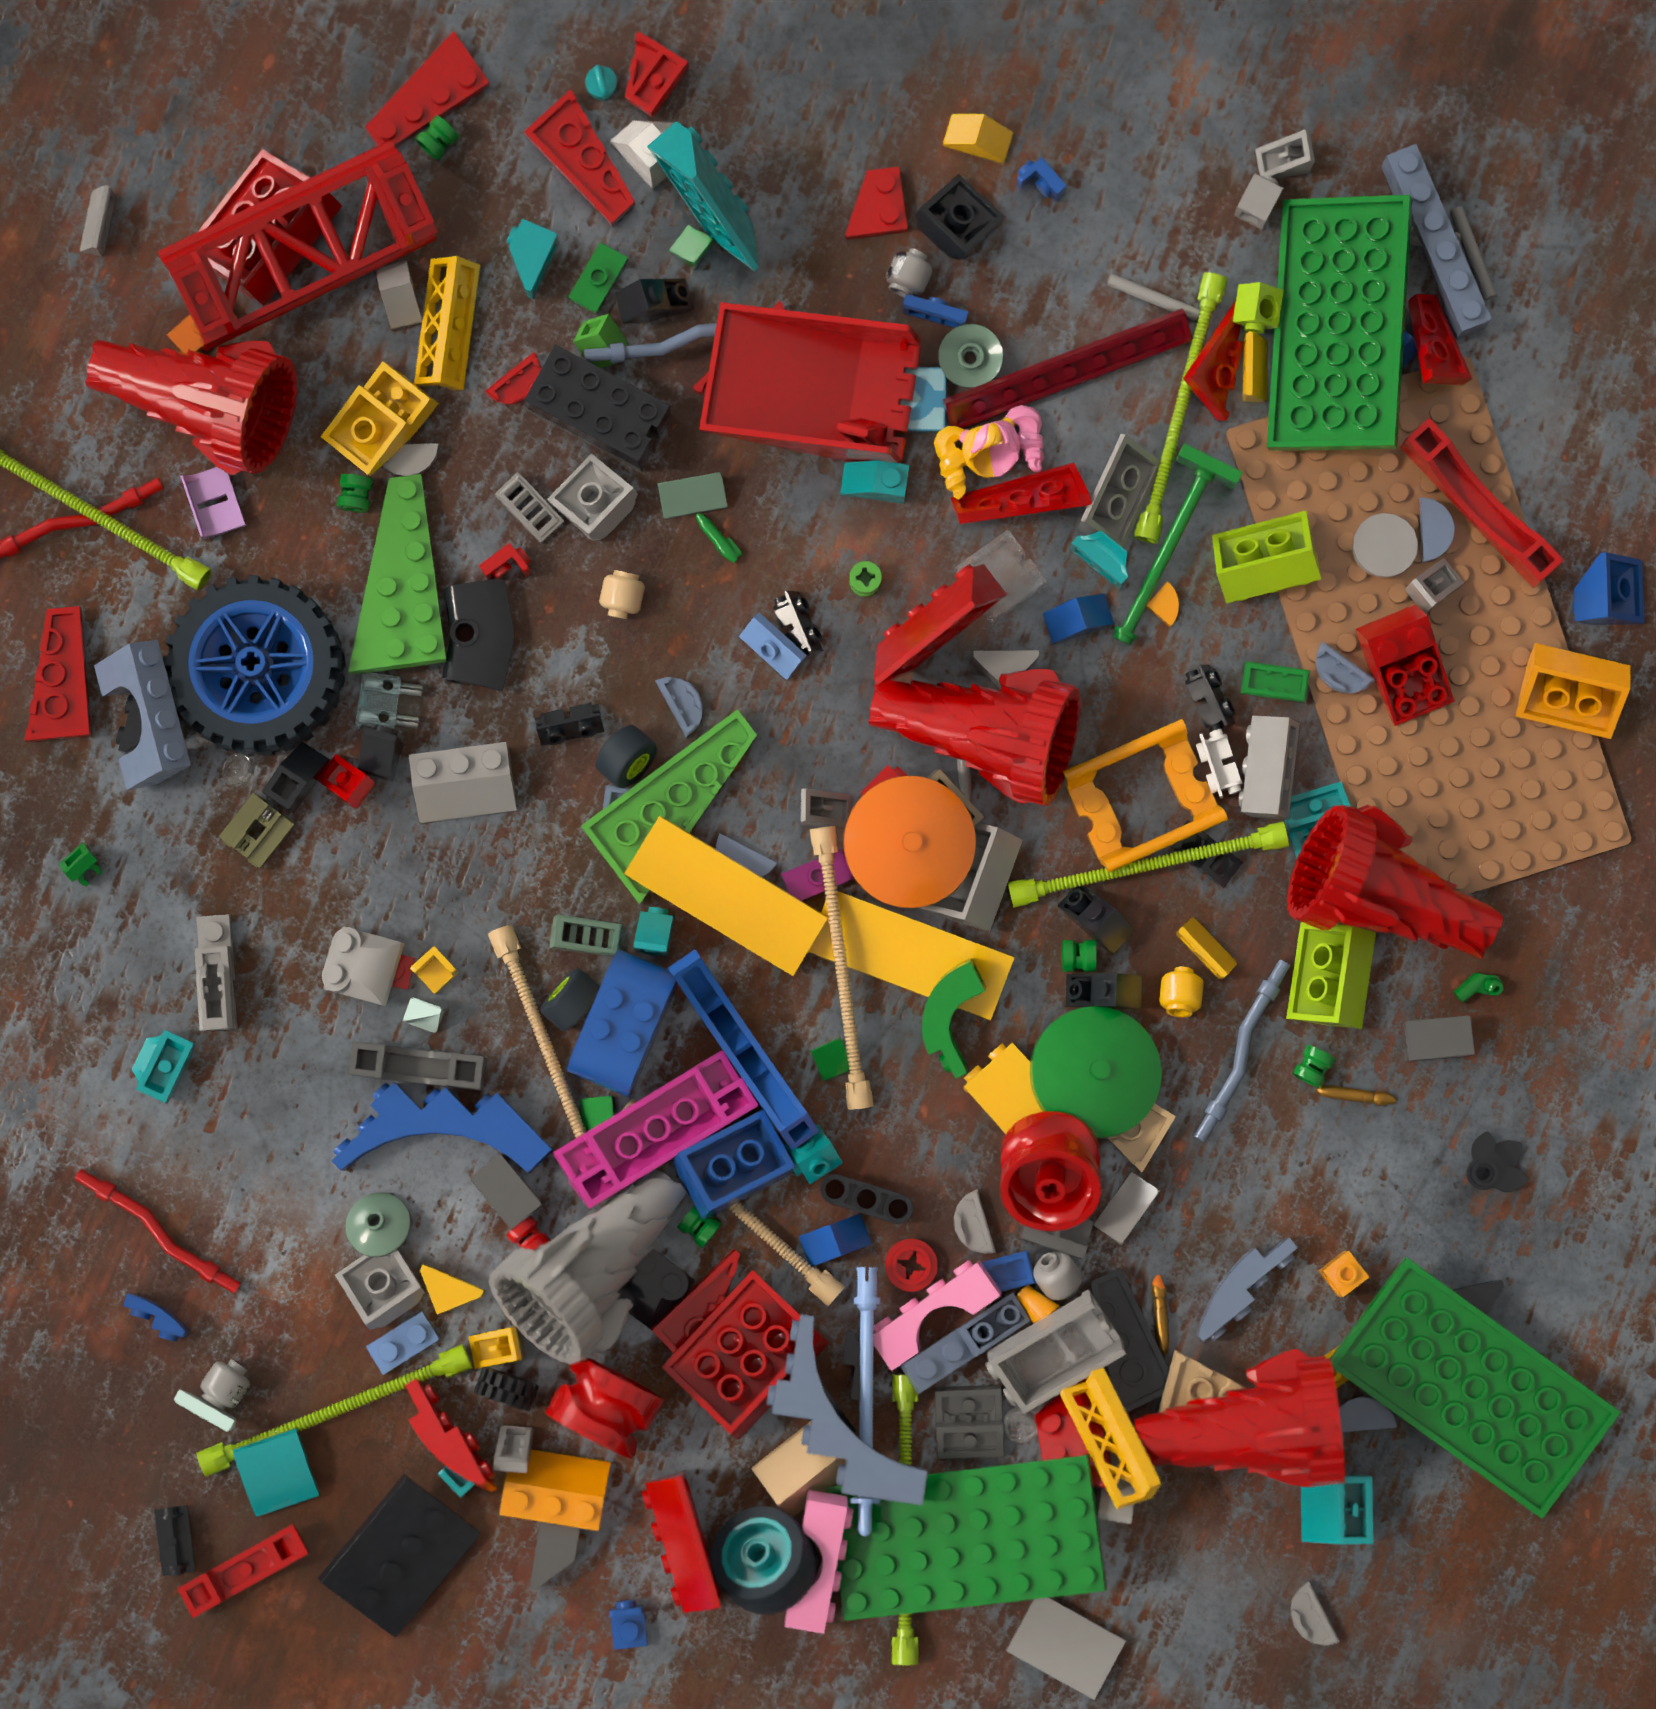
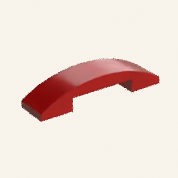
(243, 1570)

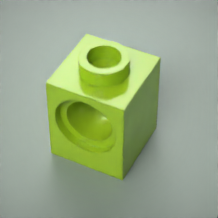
(1258, 307)

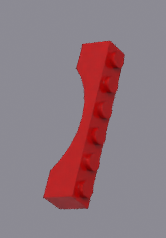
(1508, 535)

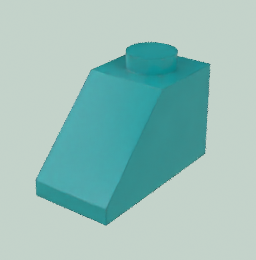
(532, 252)
(875, 480)
(654, 932)

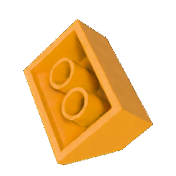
(1573, 691)
(558, 1490)

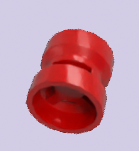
(523, 1229)

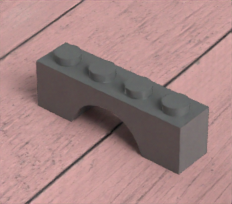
(417, 1066)

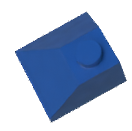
(1611, 592)

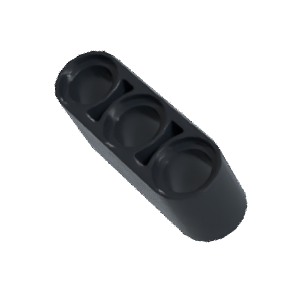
(880, 1208)

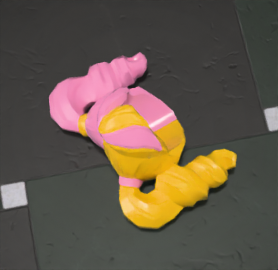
(990, 448)

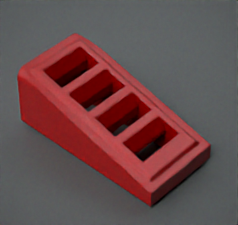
(863, 431)

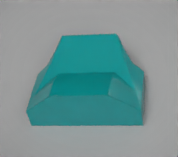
(1103, 556)
(162, 1065)

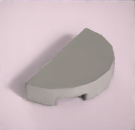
(412, 459)
(971, 1224)
(1310, 1617)

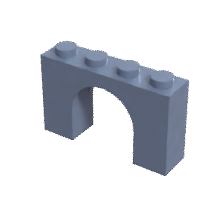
(162, 748)

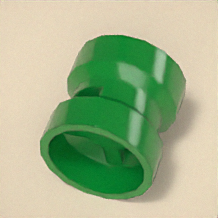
(437, 138)
(354, 493)
(1086, 955)
(1317, 1059)
(692, 1221)

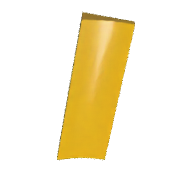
(726, 895)
(910, 952)

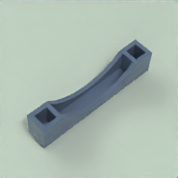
(1454, 280)

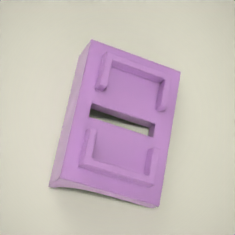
(218, 517)

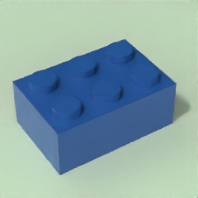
(733, 1164)

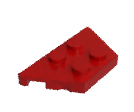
(1060, 1436)

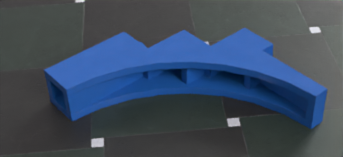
(743, 1050)
(444, 1113)

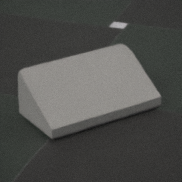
(98, 221)
(1126, 1208)

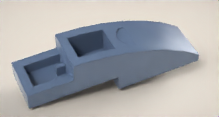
(1231, 1295)
(965, 1343)

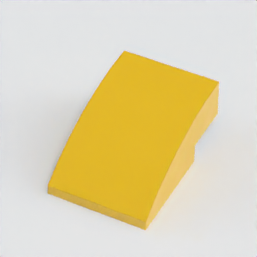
(379, 419)

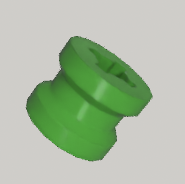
(865, 585)

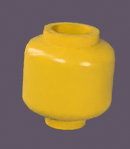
(1181, 992)

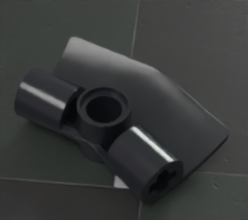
(487, 655)

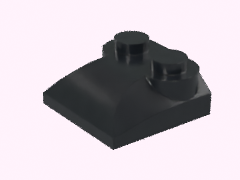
(957, 218)
(655, 1288)

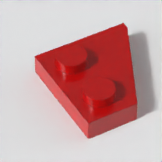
(653, 74)
(878, 206)

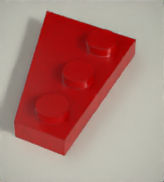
(1435, 343)

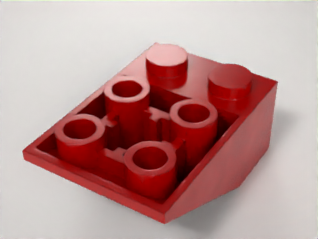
(1405, 664)

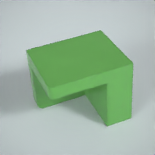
(599, 334)

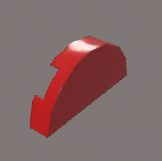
(517, 383)

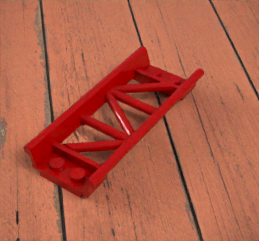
(388, 183)

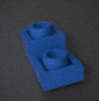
(164, 1321)

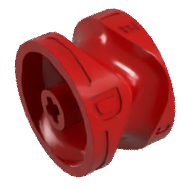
(1050, 1171)
(605, 1406)

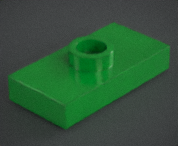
(598, 278)
(1275, 682)

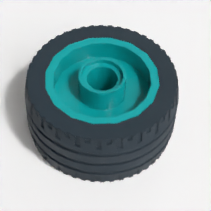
(763, 1560)

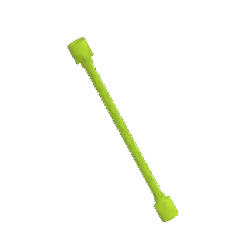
(1150, 522)
(188, 570)
(1268, 838)
(450, 1363)
(904, 1645)

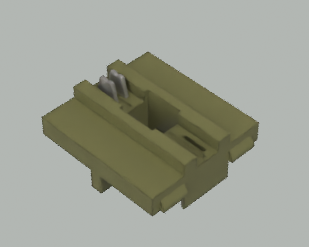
(255, 811)

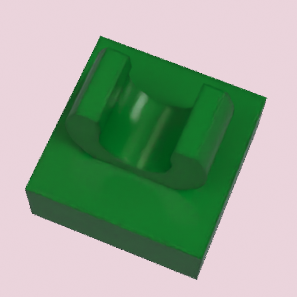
(78, 862)

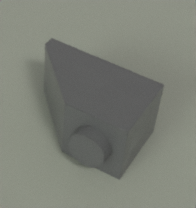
(555, 1551)

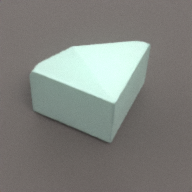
(423, 1015)

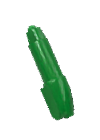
(725, 546)

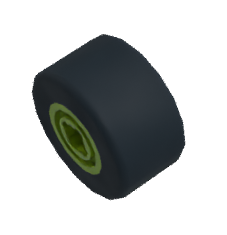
(626, 756)
(570, 999)

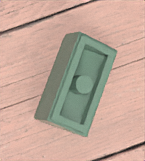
(692, 495)

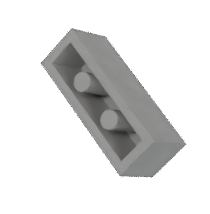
(1269, 767)

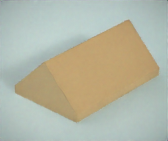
(792, 1471)

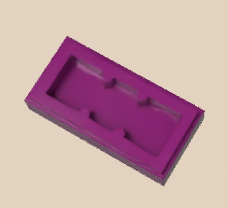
(808, 879)

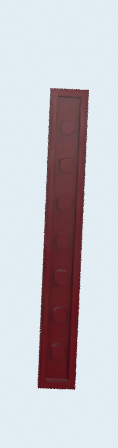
(1068, 369)

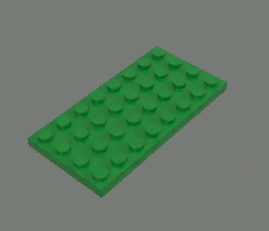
(1340, 323)
(1473, 1387)
(976, 1541)

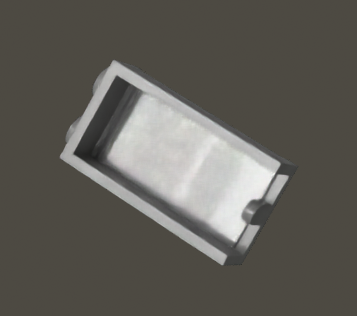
(1055, 1353)

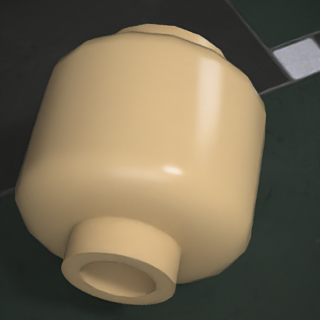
(622, 594)

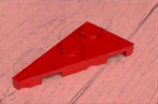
(1216, 366)
(697, 1304)

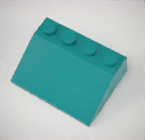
(706, 191)

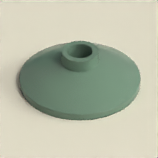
(973, 340)
(388, 1234)

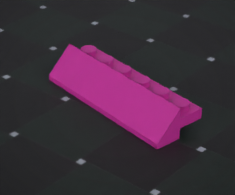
(654, 1129)

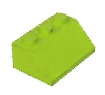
(1266, 557)
(1331, 976)

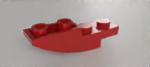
(445, 1441)

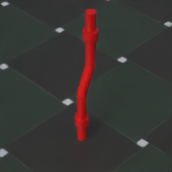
(131, 498)
(208, 1270)

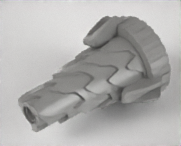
(569, 1288)

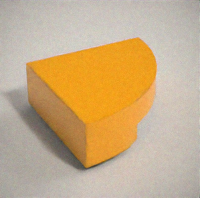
(1165, 604)

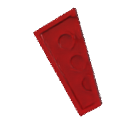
(435, 89)
(574, 149)
(1030, 494)
(61, 686)

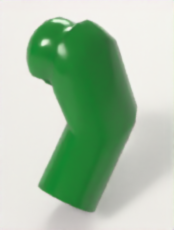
(1479, 983)

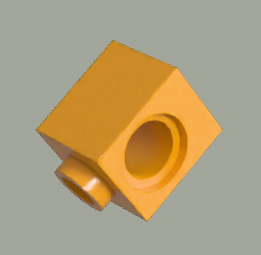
(1343, 1273)

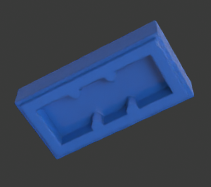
(934, 310)
(1011, 1270)

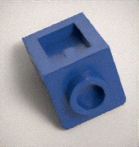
(1047, 180)
(628, 1625)

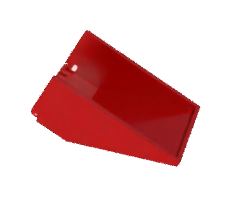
(798, 374)

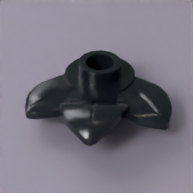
(1498, 1161)

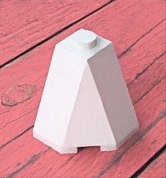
(633, 144)

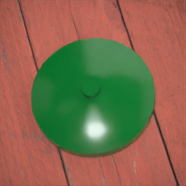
(1097, 1069)

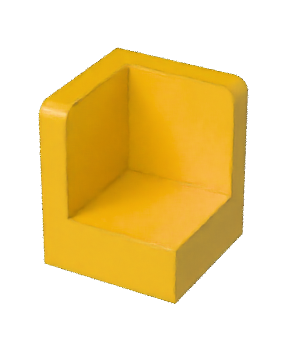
(434, 970)

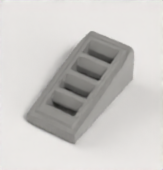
(509, 487)

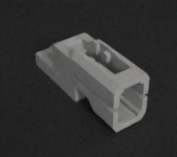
(215, 973)

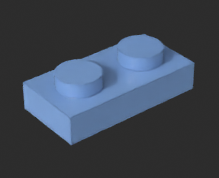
(403, 1342)

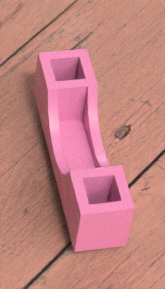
(969, 1290)
(824, 1523)

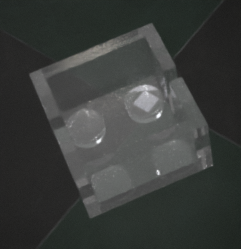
(1003, 560)

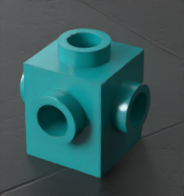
(814, 1157)

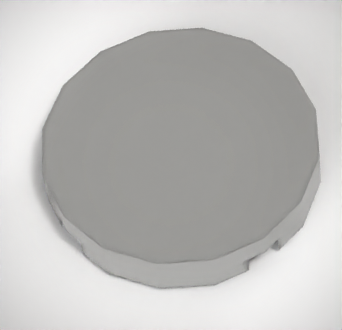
(1384, 545)

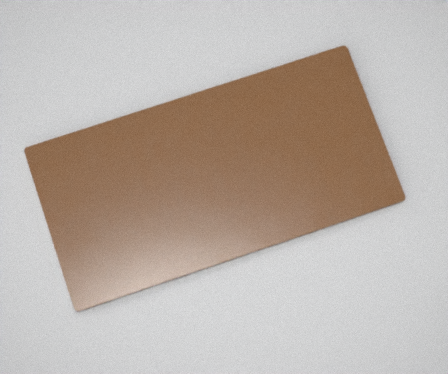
(1471, 779)

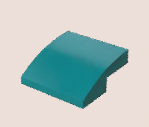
(1307, 810)
(276, 1472)

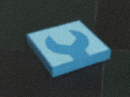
(927, 404)

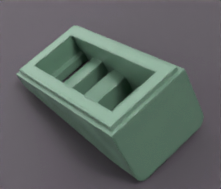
(584, 947)

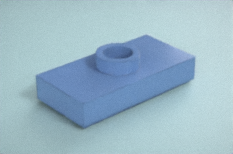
(773, 646)

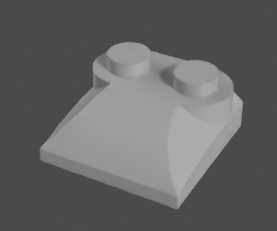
(594, 498)
(361, 965)
(380, 1288)

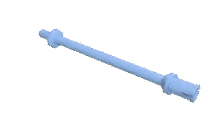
(866, 1303)

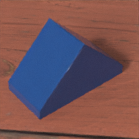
(1078, 617)
(835, 1240)

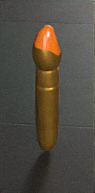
(1160, 1312)

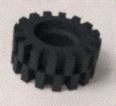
(506, 1388)

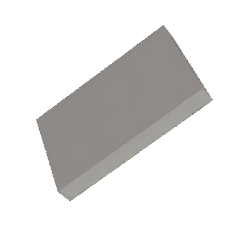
(1066, 1646)

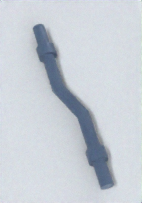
(618, 352)
(1217, 1109)

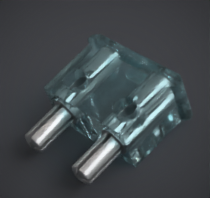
(377, 701)

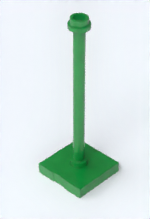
(1206, 471)

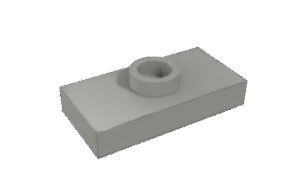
(513, 1449)

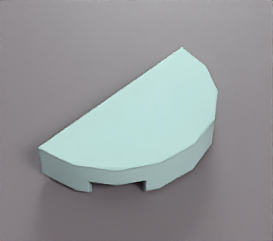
(205, 1410)

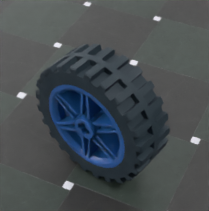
(285, 712)

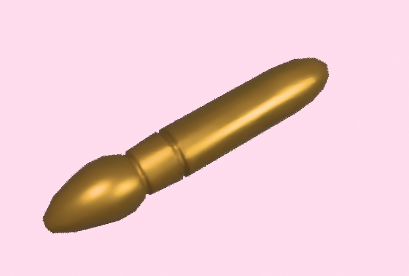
(1356, 1095)

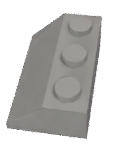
(463, 782)
(982, 889)

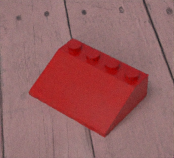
(260, 181)
(937, 622)
(739, 1355)
(683, 1541)

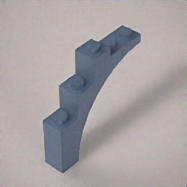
(865, 1470)

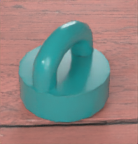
(601, 82)

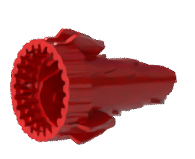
(229, 402)
(1012, 735)
(1360, 877)
(1278, 1429)

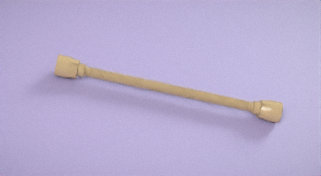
(506, 946)
(857, 1089)
(823, 1284)

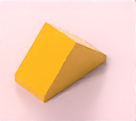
(978, 136)
(448, 1291)
(496, 1347)

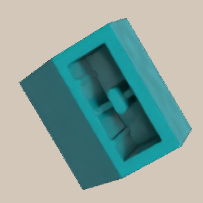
(1338, 1512)

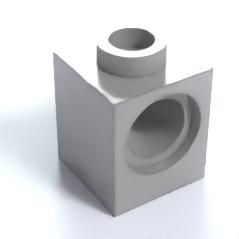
(1258, 200)

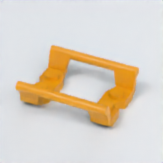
(1178, 767)

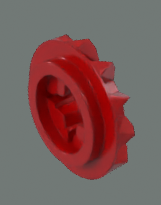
(897, 1273)

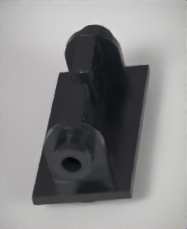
(794, 611)
(1207, 686)
(555, 729)
(174, 1540)

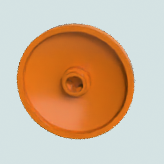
(909, 841)

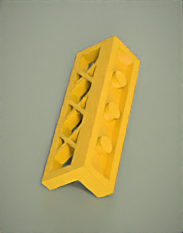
(452, 321)
(1121, 1434)

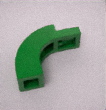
(949, 992)

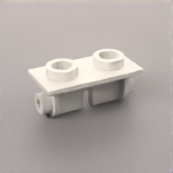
(1214, 751)

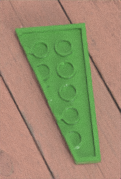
(400, 603)
(675, 791)

